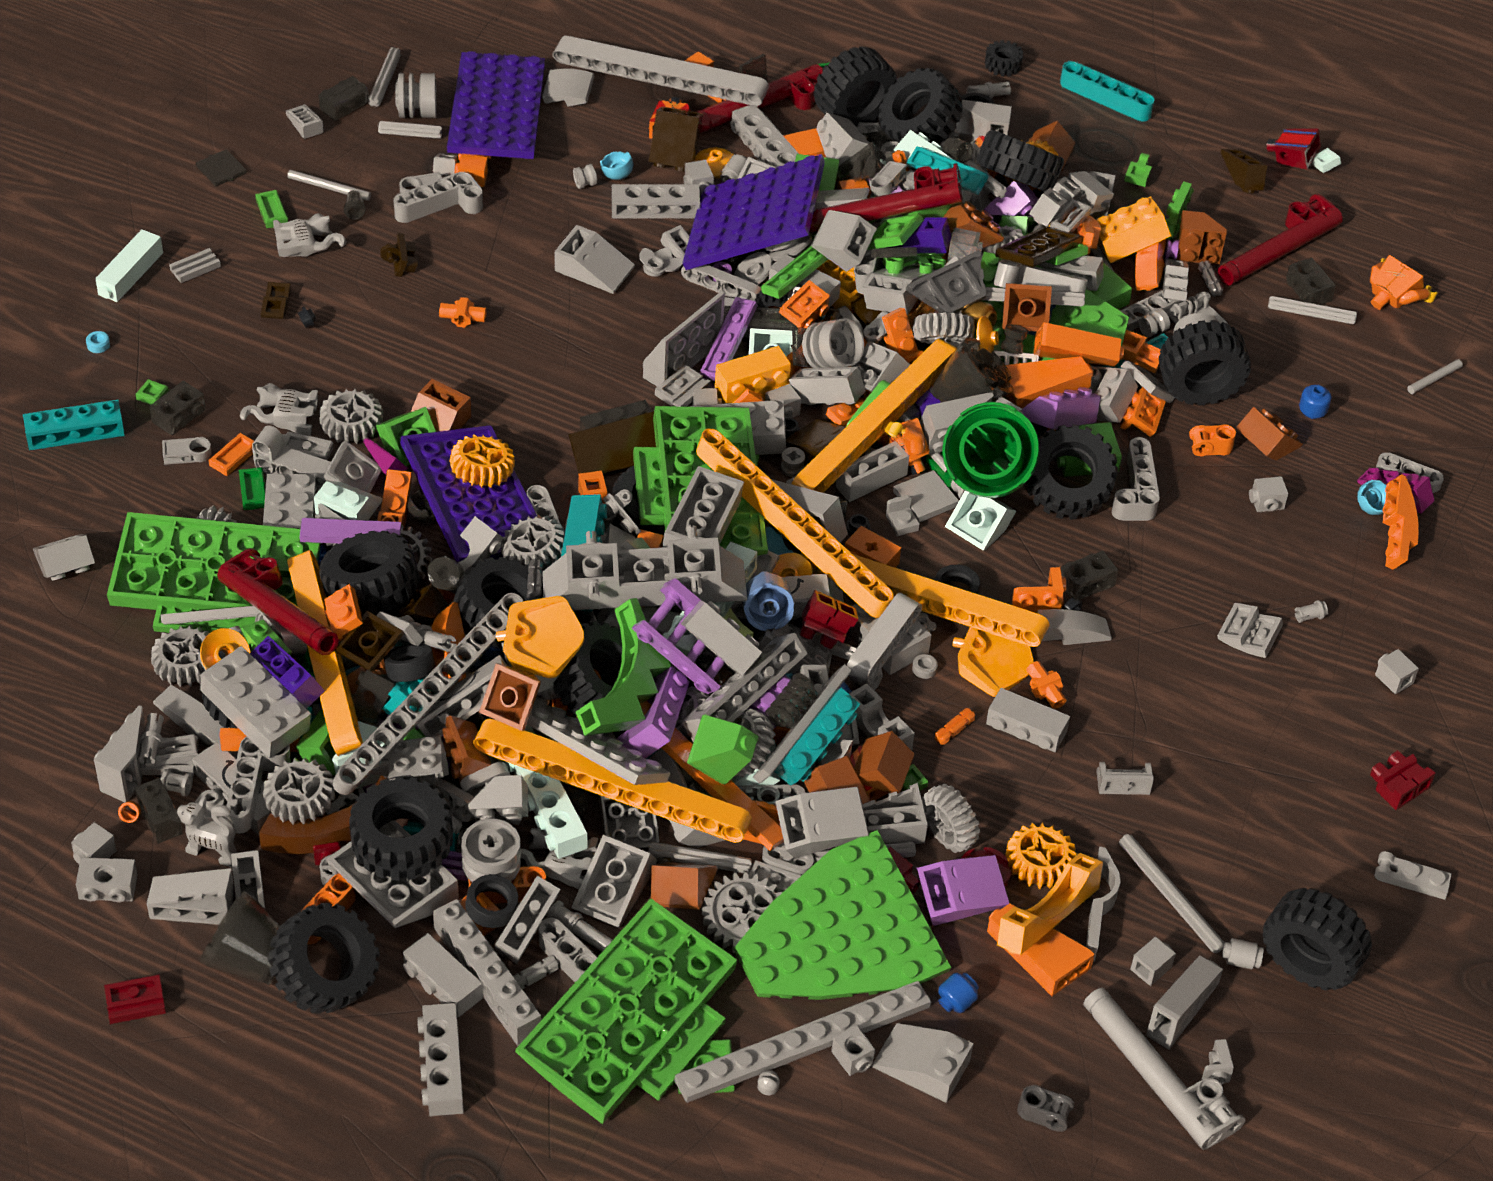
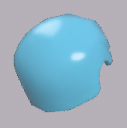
(617, 165)
(1372, 497)

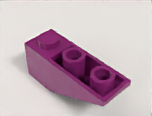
(1419, 485)

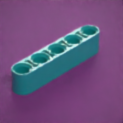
(1107, 91)

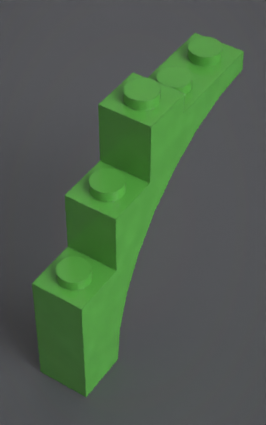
(635, 681)

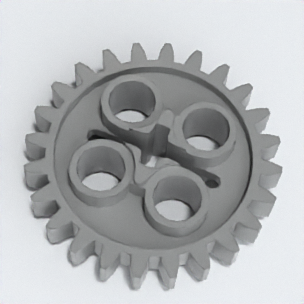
(750, 892)

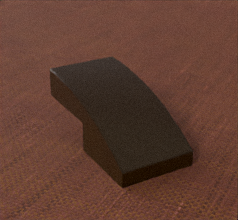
(276, 300)

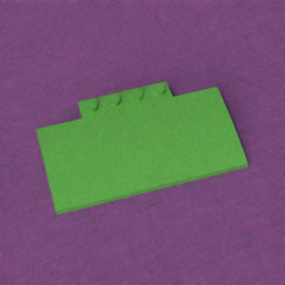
(667, 469)
(175, 564)
(632, 1014)

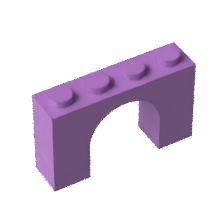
(662, 715)

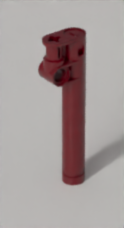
(796, 87)
(931, 190)
(1304, 222)
(256, 583)

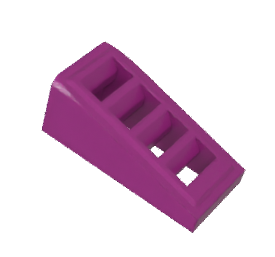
(383, 458)

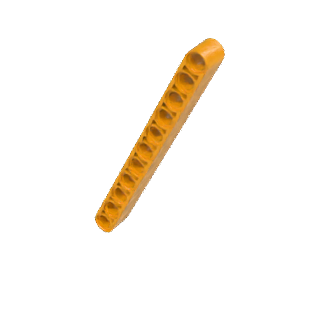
(874, 419)
(796, 524)
(960, 604)
(328, 669)
(568, 766)

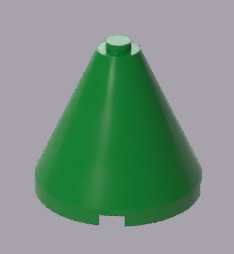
(991, 450)

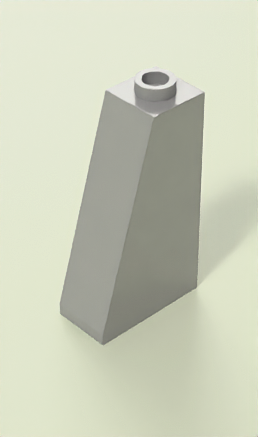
(1183, 1001)

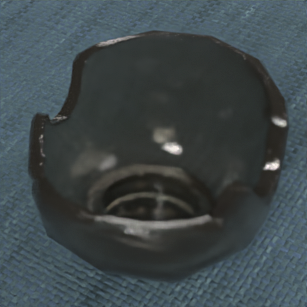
(420, 508)

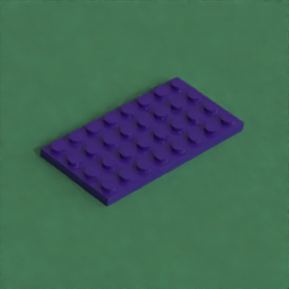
(496, 105)
(459, 502)

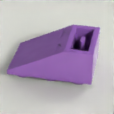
(962, 888)

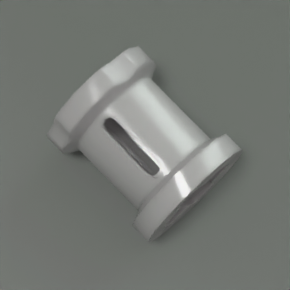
(177, 782)

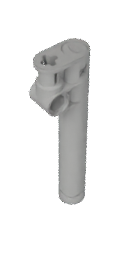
(1203, 1117)

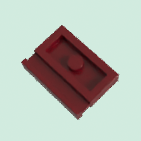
(134, 999)

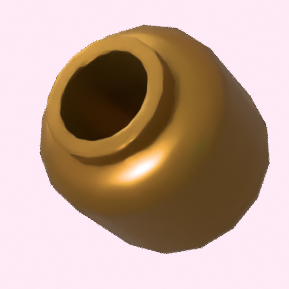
(981, 309)

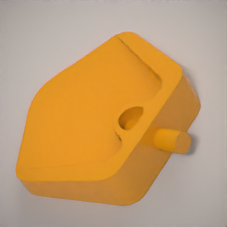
(541, 636)
(992, 660)

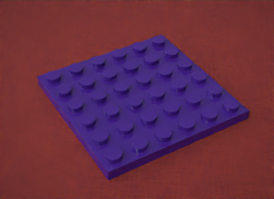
(754, 212)

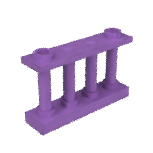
(681, 596)

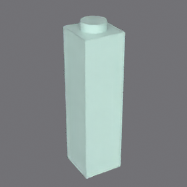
(129, 265)

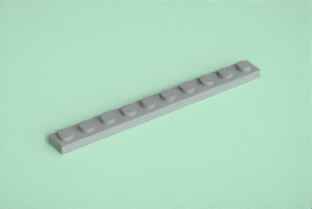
(800, 1041)

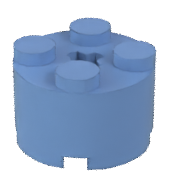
(768, 601)

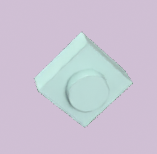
(1326, 160)

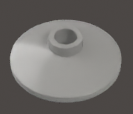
(754, 267)

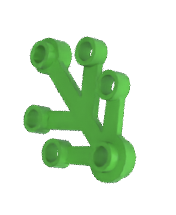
(896, 264)

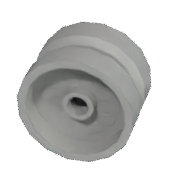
(491, 848)

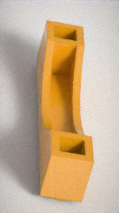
(1023, 928)

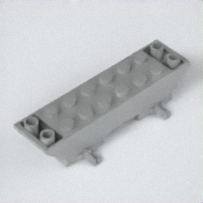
(604, 577)

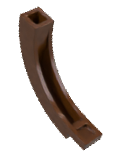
(300, 837)

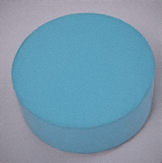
(97, 342)

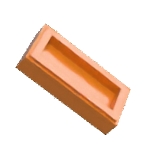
(232, 454)

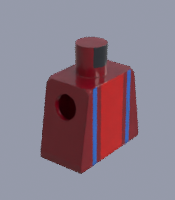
(1296, 147)

